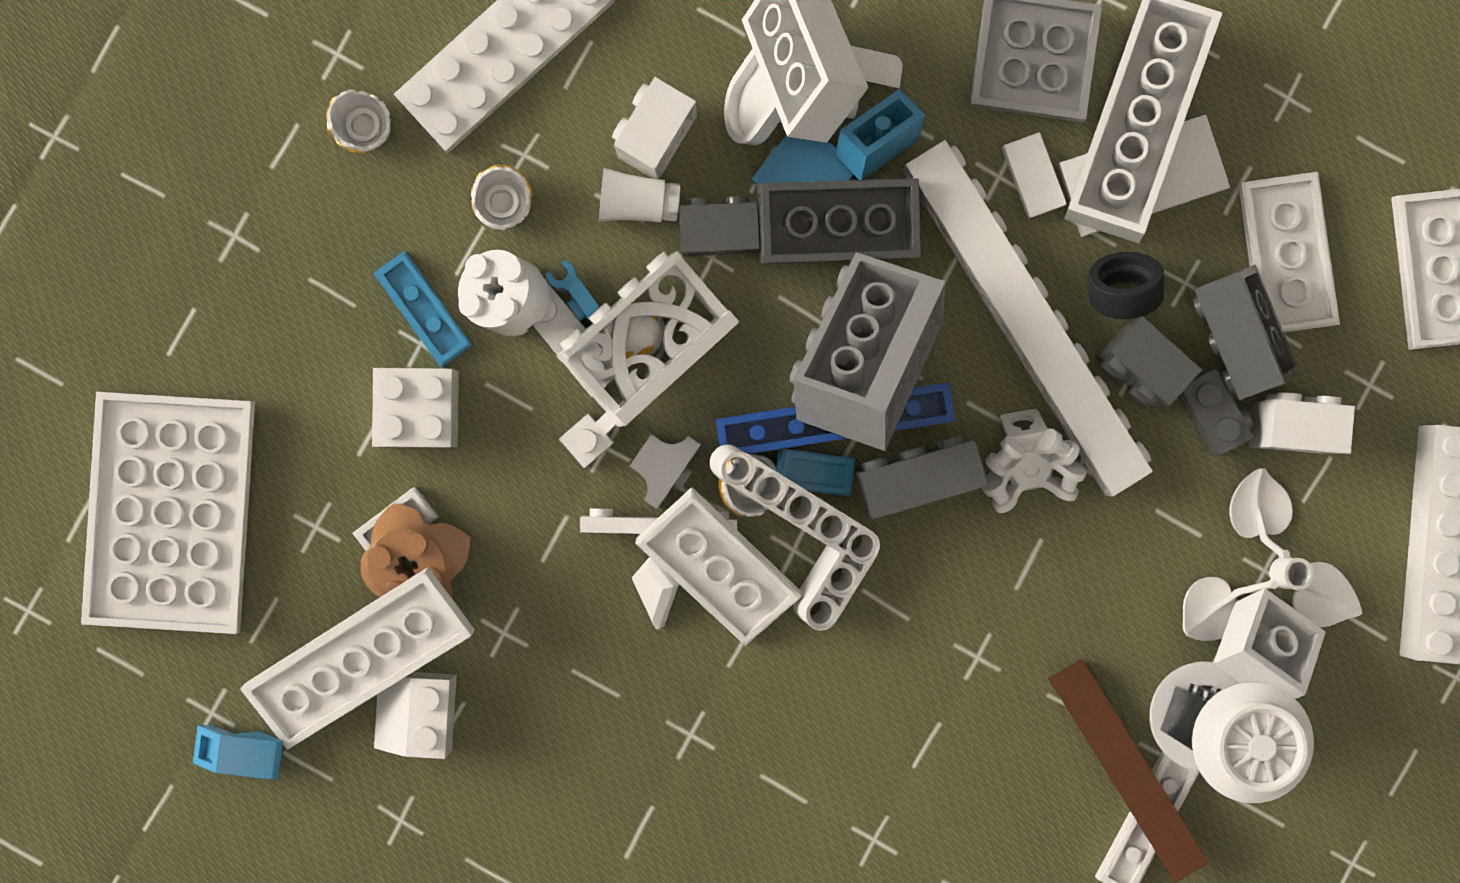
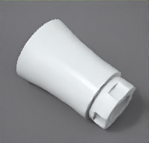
(637, 198)

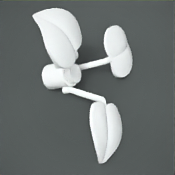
(1321, 592)

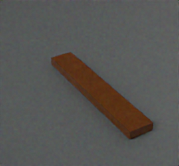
(1128, 770)

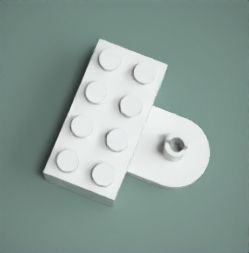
(794, 74)

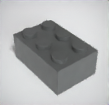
(1246, 332)
(920, 476)

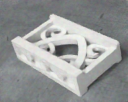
(700, 338)

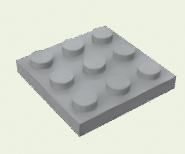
(1036, 57)

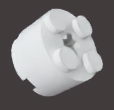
(503, 292)

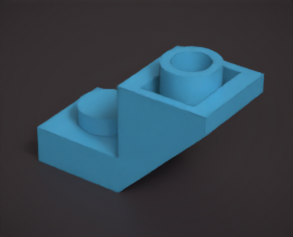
(238, 753)

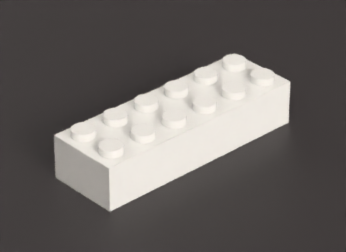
(1143, 117)
(1433, 561)

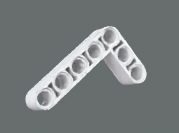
(808, 518)

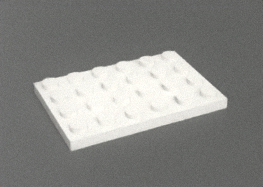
(168, 513)

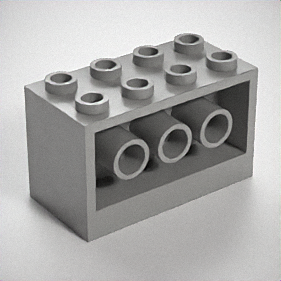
(868, 350)

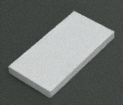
(1191, 174)
(1291, 248)
(1429, 266)
(718, 566)

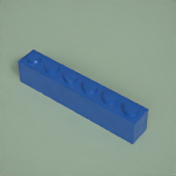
(782, 430)

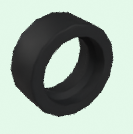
(1126, 268)

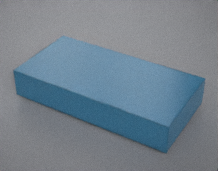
(817, 471)

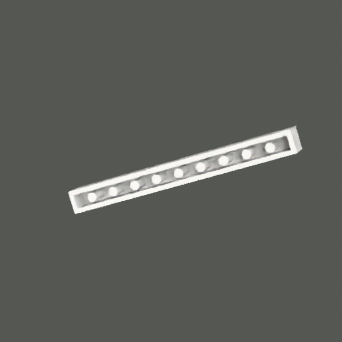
(1027, 319)

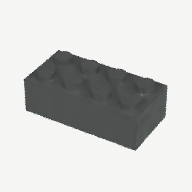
(838, 219)

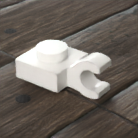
(589, 438)

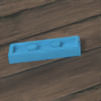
(423, 309)

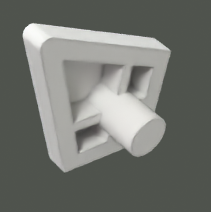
(656, 591)

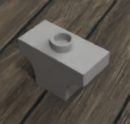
(664, 466)

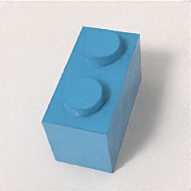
(879, 135)

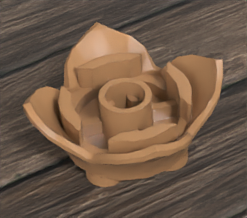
(404, 533)

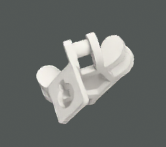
(1029, 462)

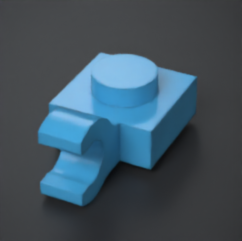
(582, 302)

